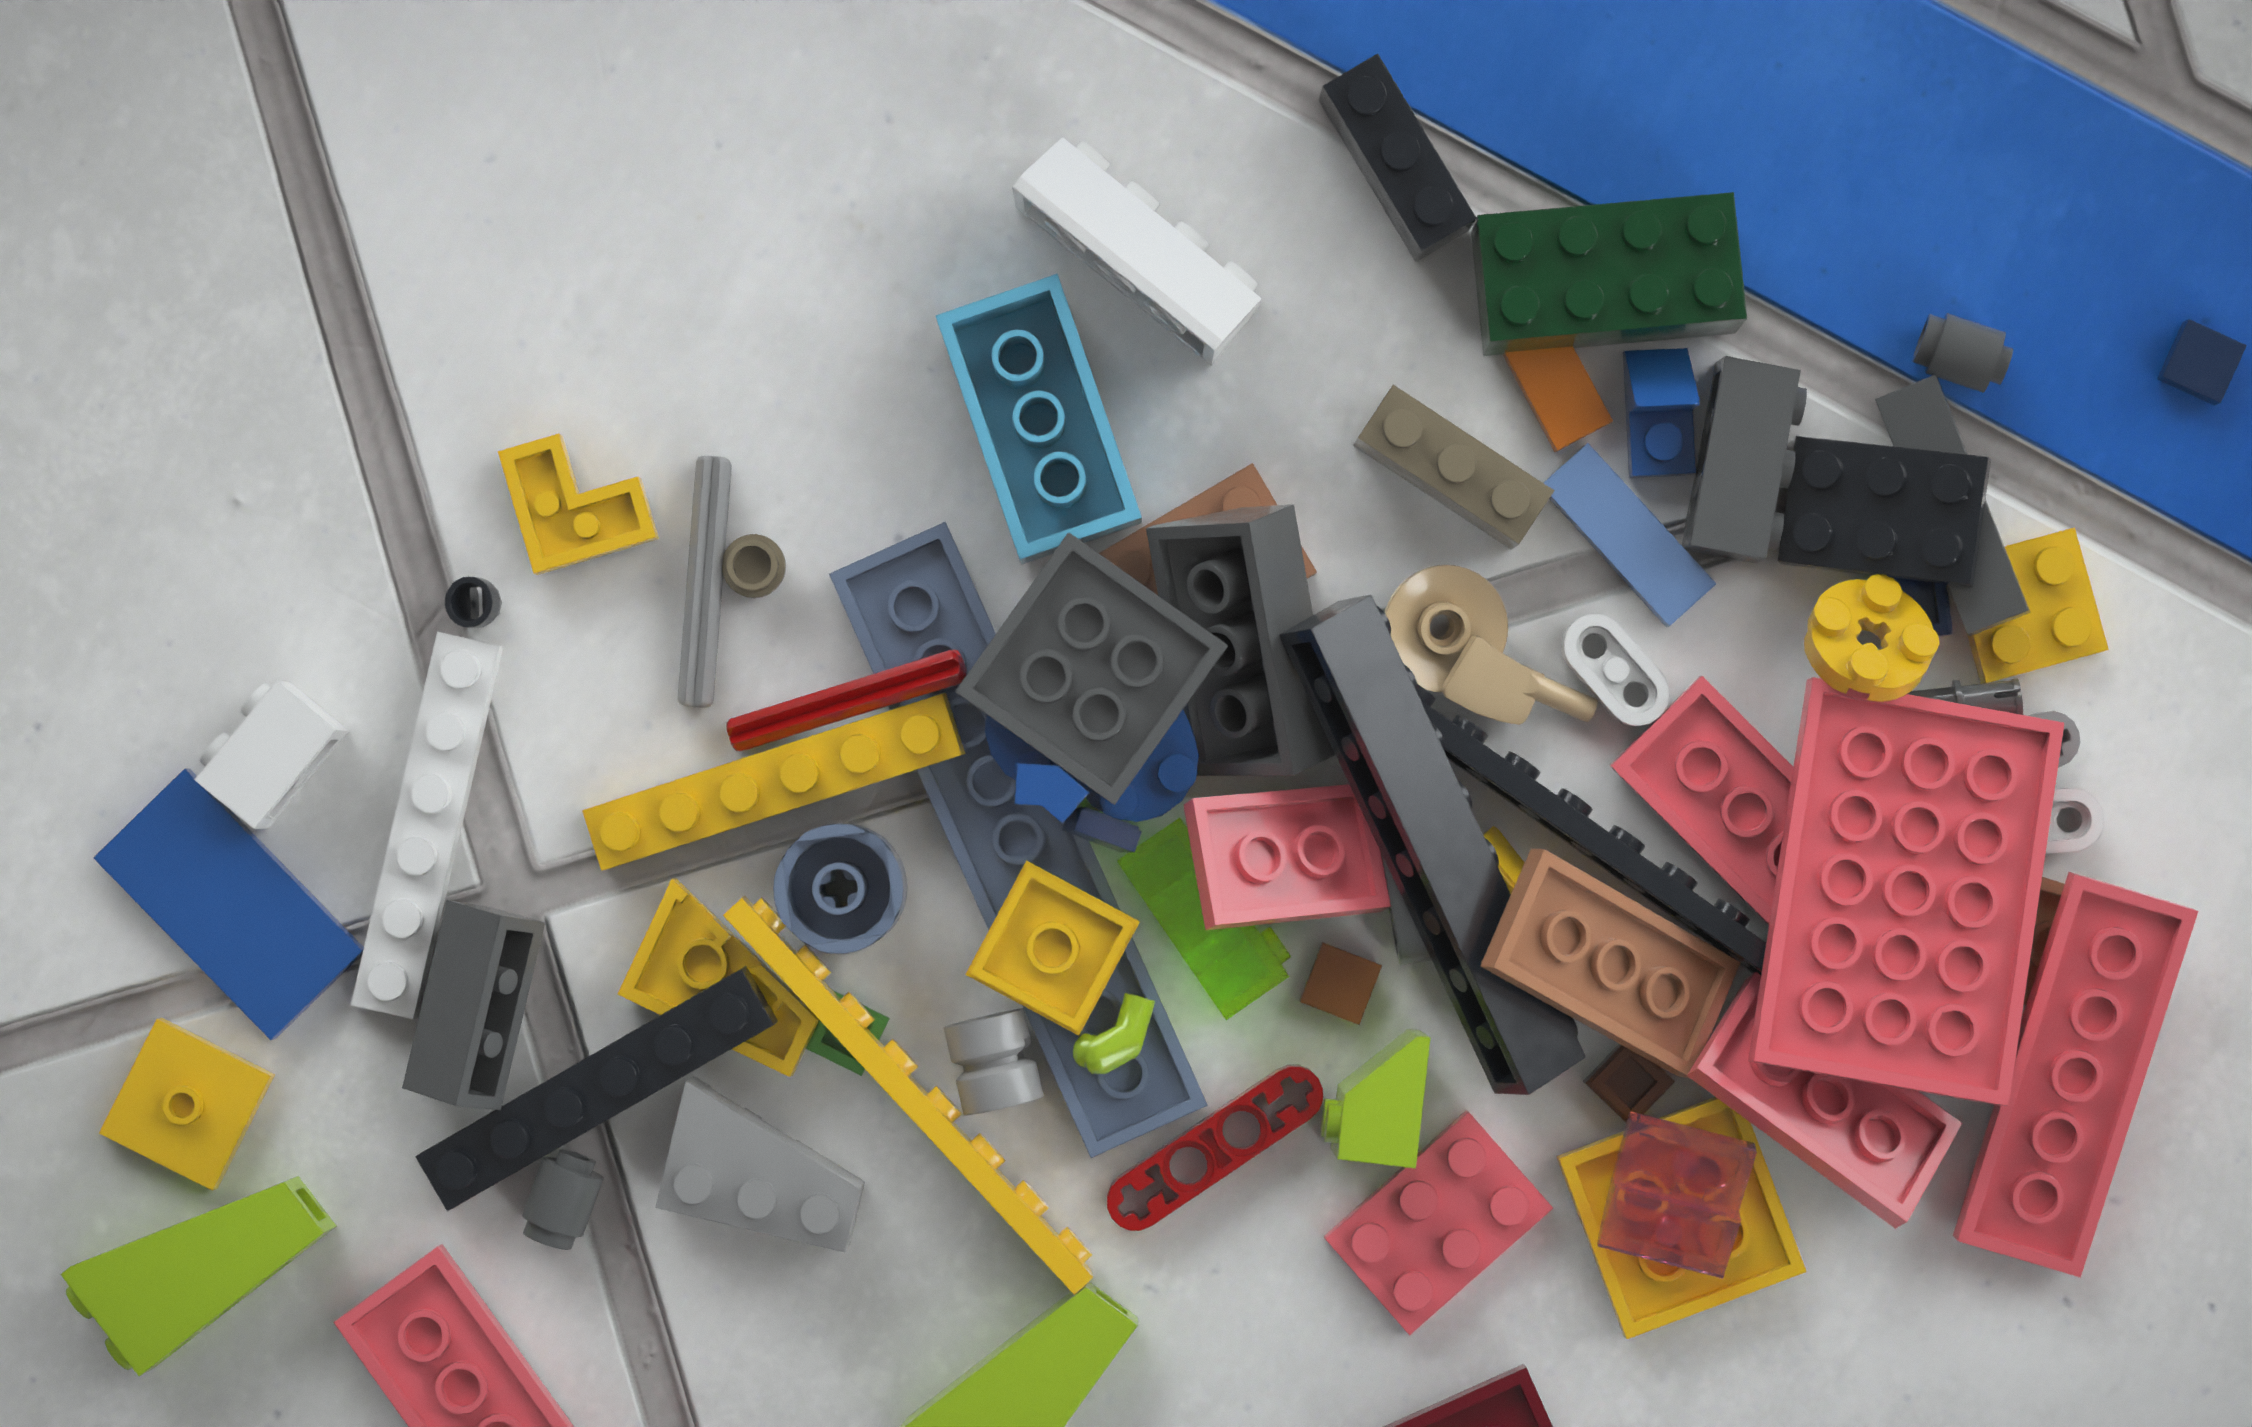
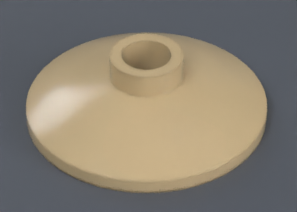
(1464, 599)

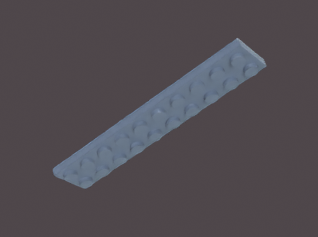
(923, 603)

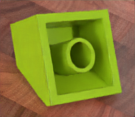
(1381, 1105)

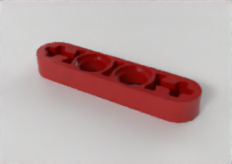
(1209, 1139)

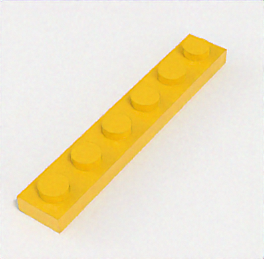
(774, 781)

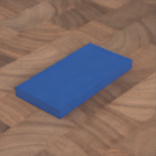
(229, 904)

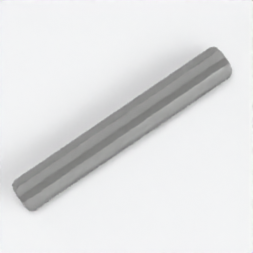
(704, 581)

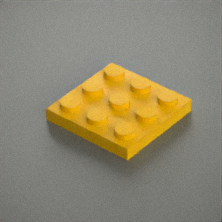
(1655, 1293)

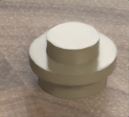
(753, 566)

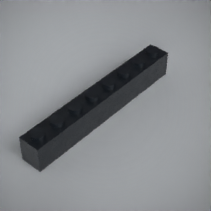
(1426, 835)

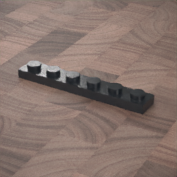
(597, 1088)

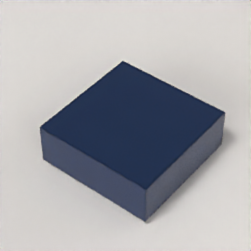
(2201, 362)
(1102, 829)

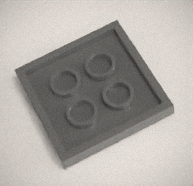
(1091, 668)

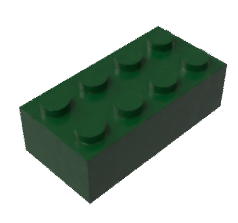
(1608, 273)

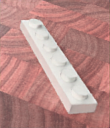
(427, 825)

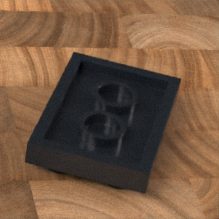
(1884, 511)

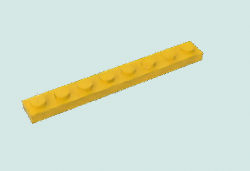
(930, 1111)

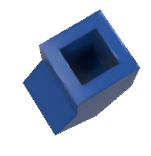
(1049, 788)

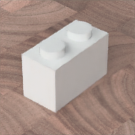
(269, 753)

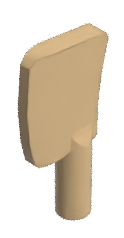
(1505, 689)

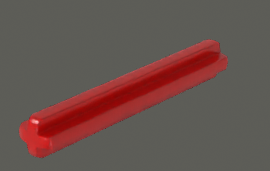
(846, 700)

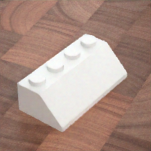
(1136, 249)

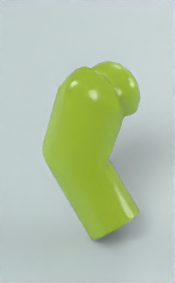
(1119, 1044)

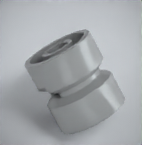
(993, 1062)

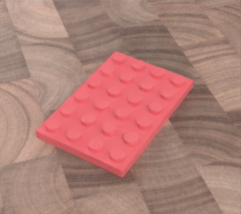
(1907, 893)

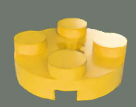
(1887, 612)

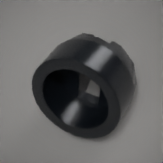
(463, 602)

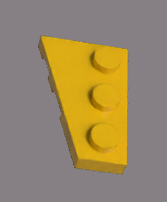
(691, 951)

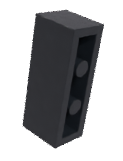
(1396, 157)

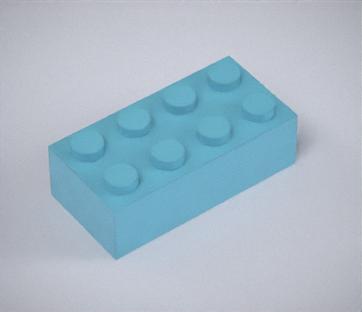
(1039, 418)

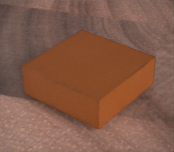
(1340, 983)

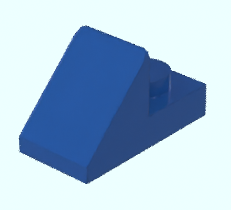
(1660, 412)

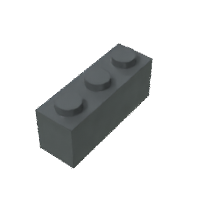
(1744, 460)
(473, 1005)

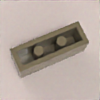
(1453, 467)

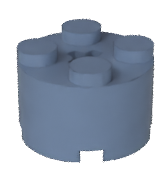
(820, 918)

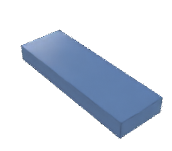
(1628, 535)

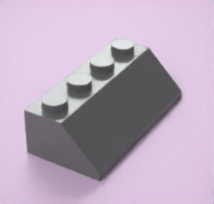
(1245, 584)

